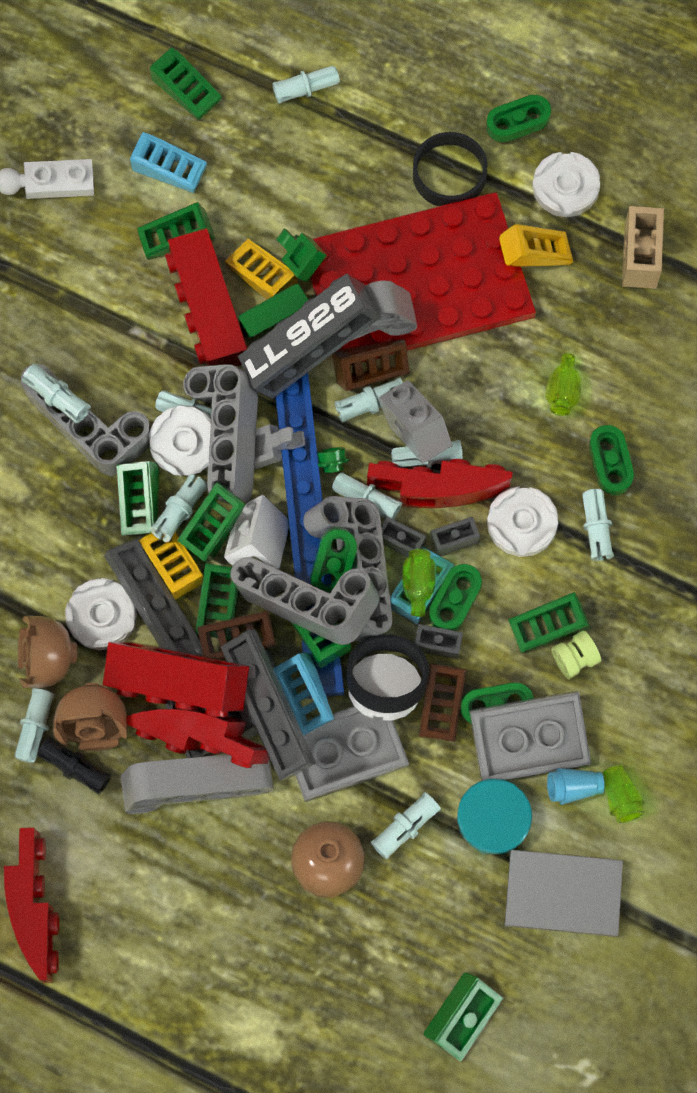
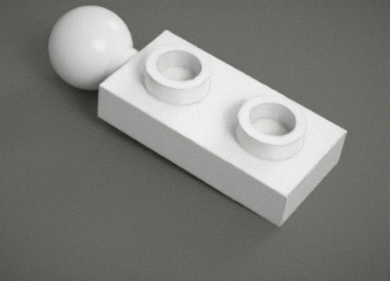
(50, 179)

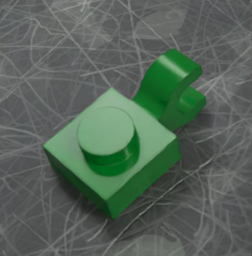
(302, 254)

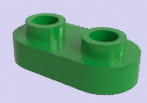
(516, 118)
(612, 461)
(331, 560)
(454, 599)
(493, 696)

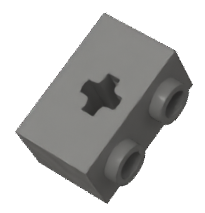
(415, 421)

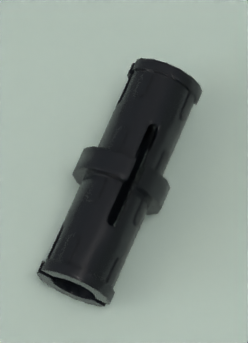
(74, 765)

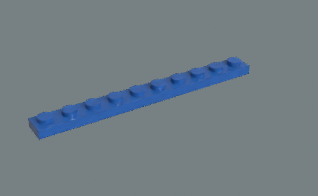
(302, 494)

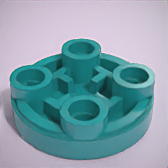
(494, 816)

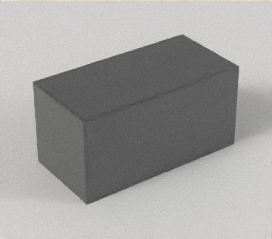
(455, 536)
(400, 537)
(439, 641)

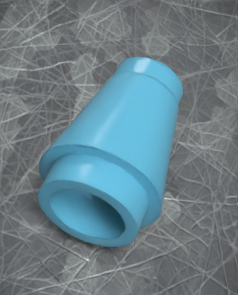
(573, 785)

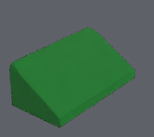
(272, 311)
(463, 1016)

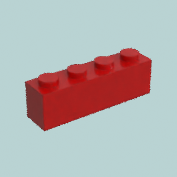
(207, 299)
(177, 677)

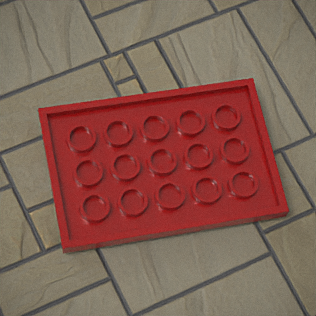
(445, 261)

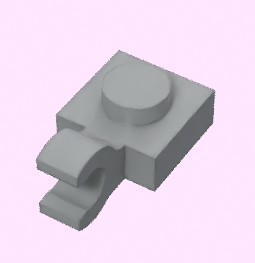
(271, 441)

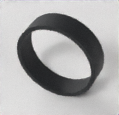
(449, 138)
(391, 643)

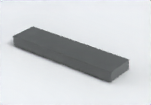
(152, 598)
(270, 707)

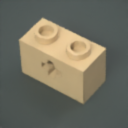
(642, 247)

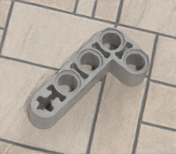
(394, 307)
(226, 401)
(102, 437)
(369, 540)
(299, 595)
(190, 779)

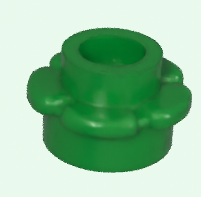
(332, 459)

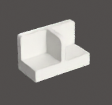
(258, 533)

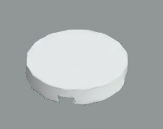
(566, 184)
(181, 440)
(522, 521)
(100, 614)
(385, 677)

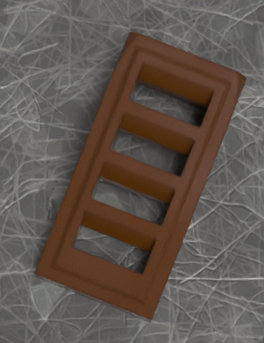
(354, 356)
(205, 637)
(455, 704)

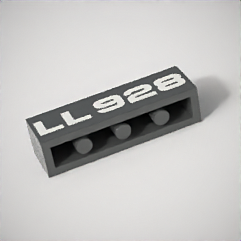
(309, 336)

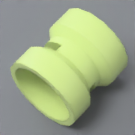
(576, 654)

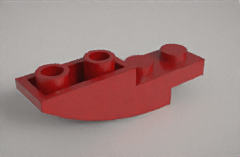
(453, 487)
(197, 731)
(32, 921)

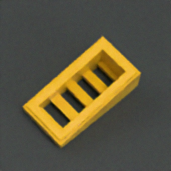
(532, 246)
(277, 268)
(184, 584)

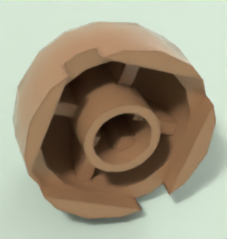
(44, 652)
(91, 718)
(328, 859)

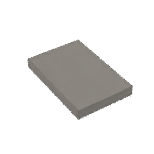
(530, 736)
(350, 752)
(563, 893)

